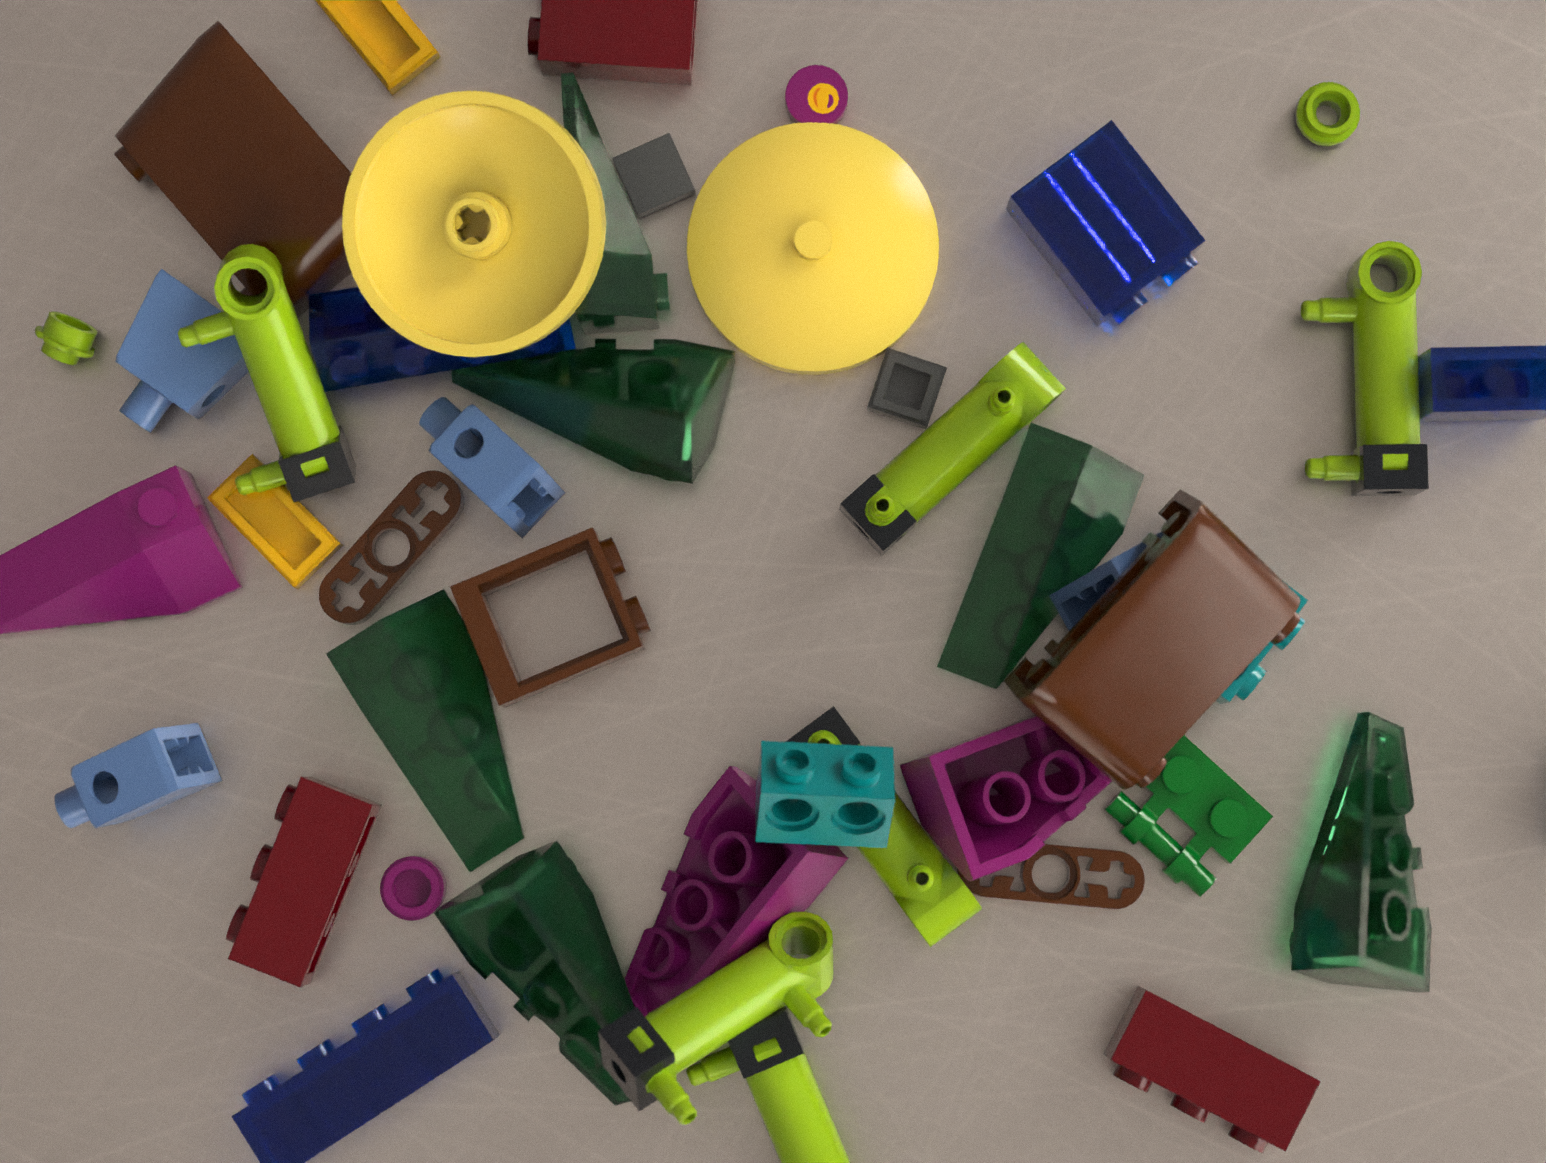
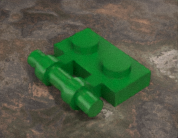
(1205, 802)

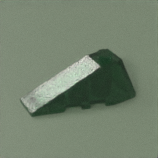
(626, 287)
(632, 406)
(1049, 528)
(435, 716)
(1358, 894)
(550, 947)

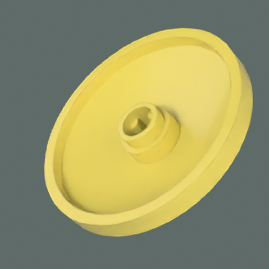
(473, 224)
(812, 248)

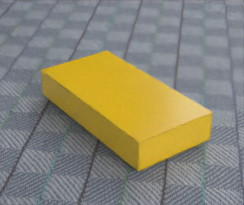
(382, 38)
(277, 526)

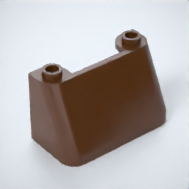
(242, 166)
(1158, 645)

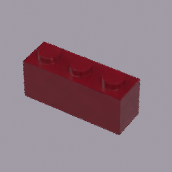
(302, 880)
(1210, 1071)

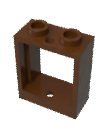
(488, 638)

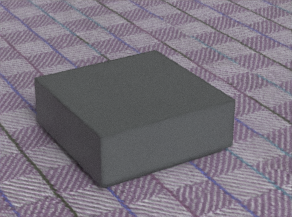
(654, 175)
(906, 388)

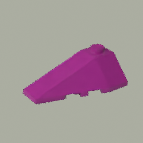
(119, 560)
(1000, 794)
(723, 894)

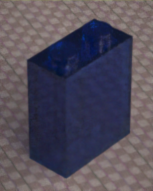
(1106, 226)

